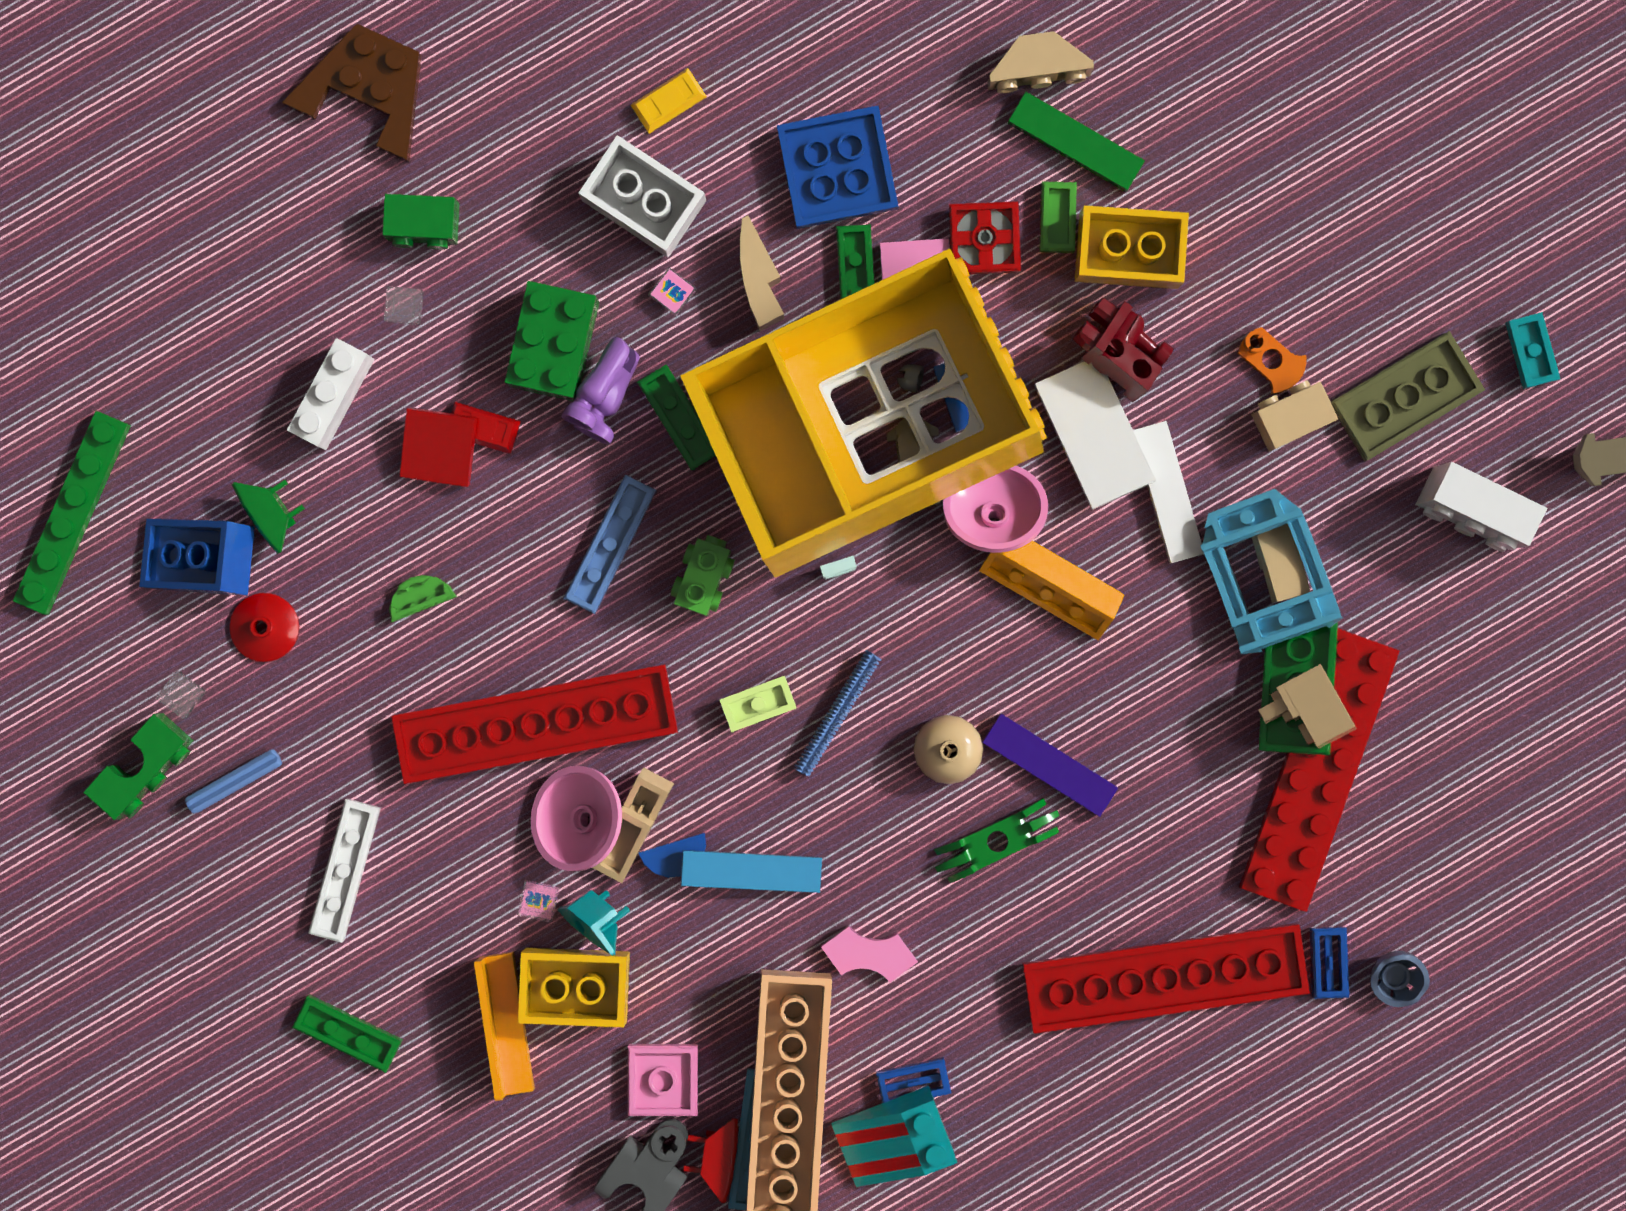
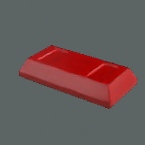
(491, 429)

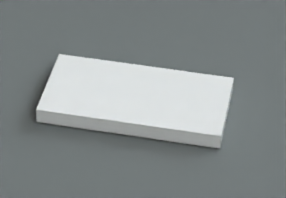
(1095, 434)

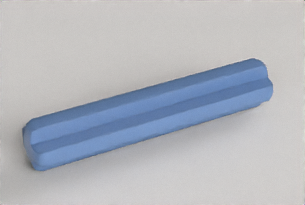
(233, 781)

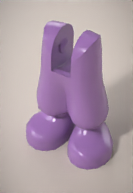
(602, 391)

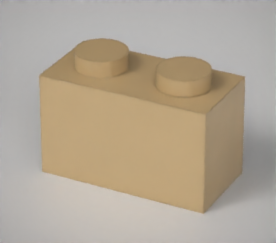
(1293, 416)

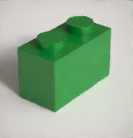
(421, 220)

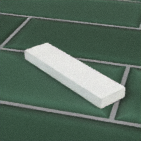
(1169, 494)
(344, 870)

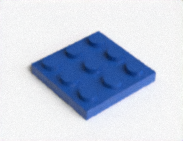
(837, 167)

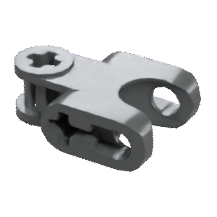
(649, 1166)

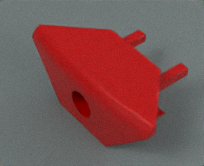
(718, 1158)

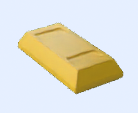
(668, 101)

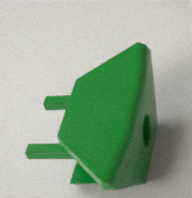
(267, 511)

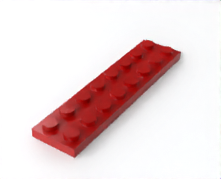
(534, 724)
(1316, 787)
(1166, 978)

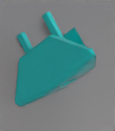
(595, 919)

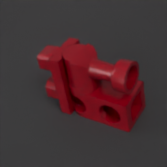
(1115, 347)

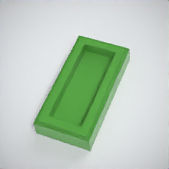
(1058, 217)

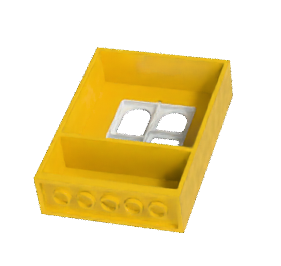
(795, 457)

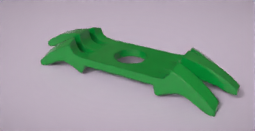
(977, 848)

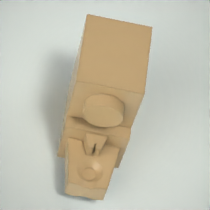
(1313, 701)

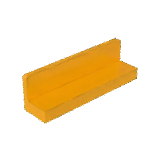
(1056, 586)
(503, 1034)

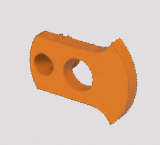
(1290, 368)

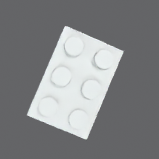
(642, 196)
(1480, 507)

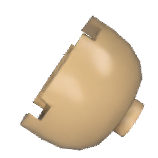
(935, 737)

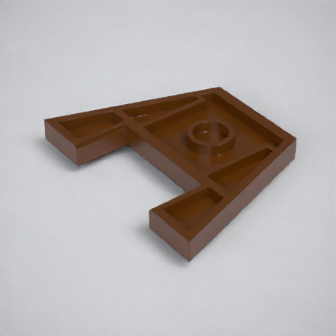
(373, 73)

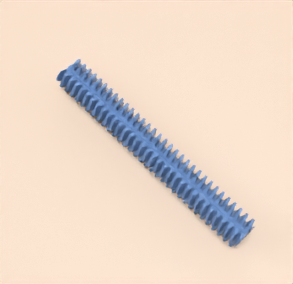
(837, 713)

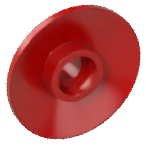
(281, 627)

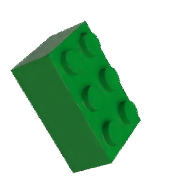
(552, 341)

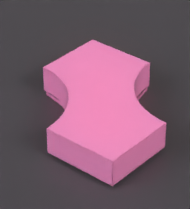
(852, 951)

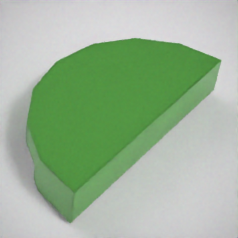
(419, 595)

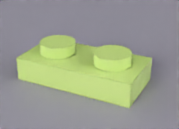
(758, 703)

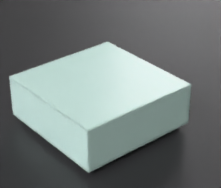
(838, 567)

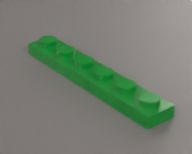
(72, 513)

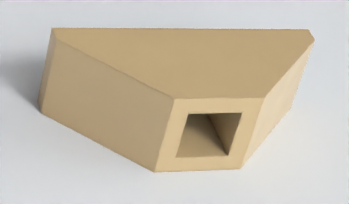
(1039, 61)

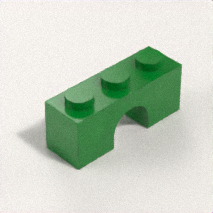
(161, 746)

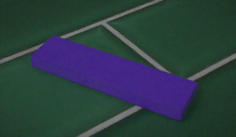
(1050, 765)

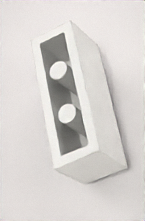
(330, 394)

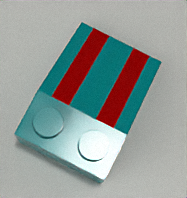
(895, 1140)

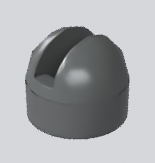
(913, 377)

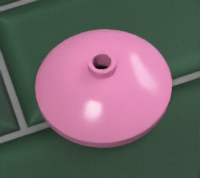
(1009, 496)
(562, 815)

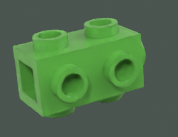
(706, 566)

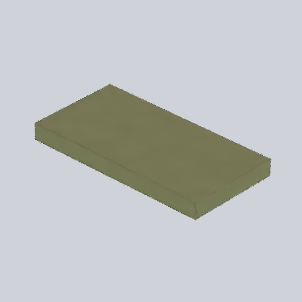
(1407, 396)

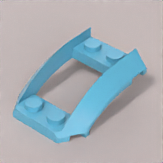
(1283, 619)

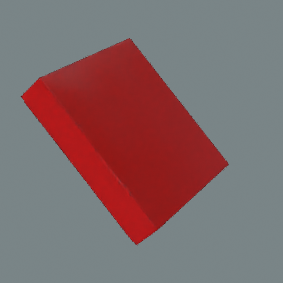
(438, 447)

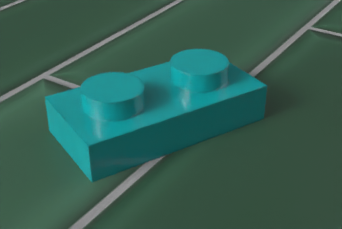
(1532, 350)

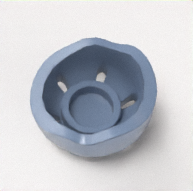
(1395, 975)

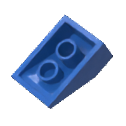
(197, 556)

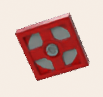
(986, 236)

